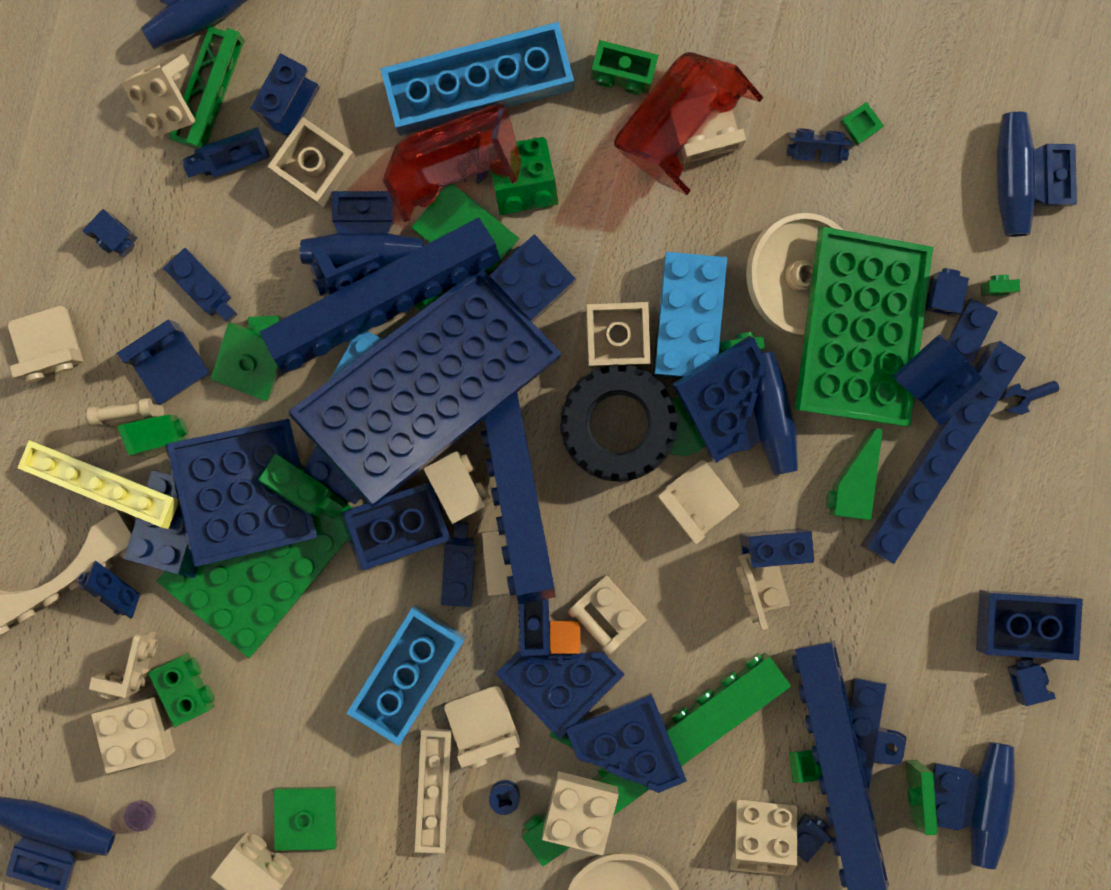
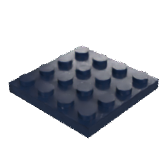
(223, 502)

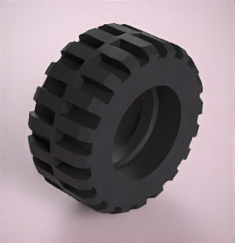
(618, 381)

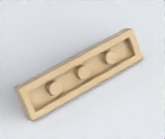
(433, 790)

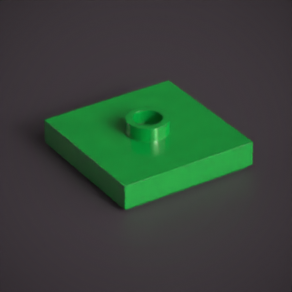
(245, 363)
(921, 797)
(305, 818)

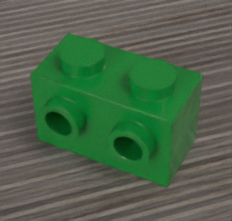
(623, 67)
(182, 689)

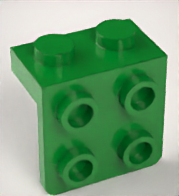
(535, 182)

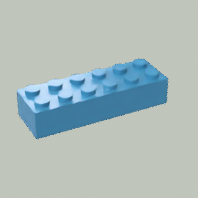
(476, 76)

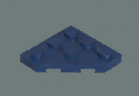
(723, 396)
(560, 686)
(629, 744)

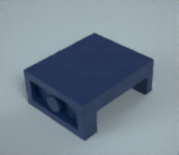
(285, 96)
(778, 547)

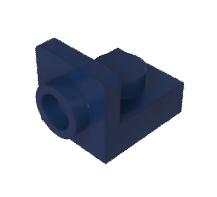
(811, 836)

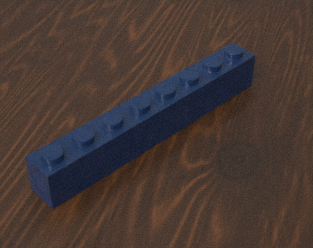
(380, 295)
(940, 457)
(518, 503)
(841, 767)

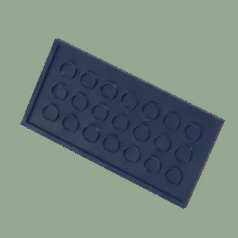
(424, 386)

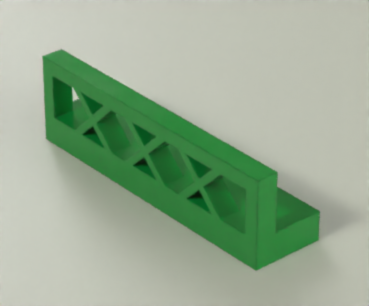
(215, 88)

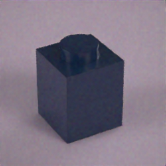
(946, 292)

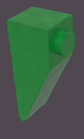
(151, 435)
(855, 486)

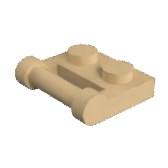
(123, 414)
(614, 608)

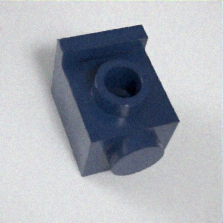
(111, 234)
(1029, 682)

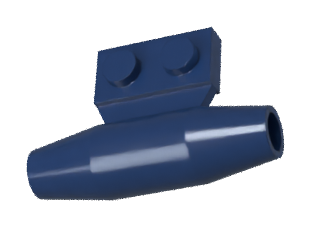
(185, 18)
(1031, 174)
(362, 229)
(773, 420)
(978, 802)
(49, 841)

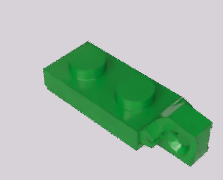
(298, 488)

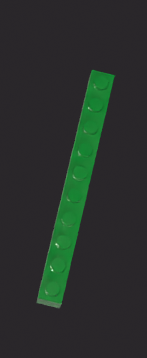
(689, 733)

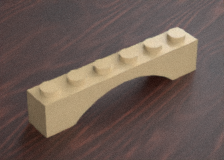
(103, 544)

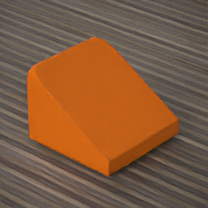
(565, 637)

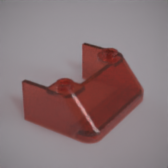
(676, 111)
(451, 154)

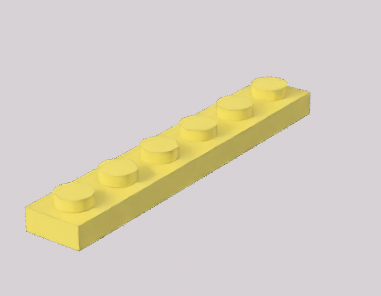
(99, 484)

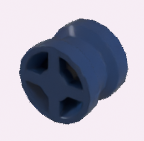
(507, 791)

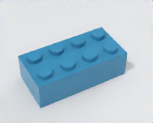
(689, 313)
(406, 675)

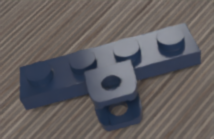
(871, 738)

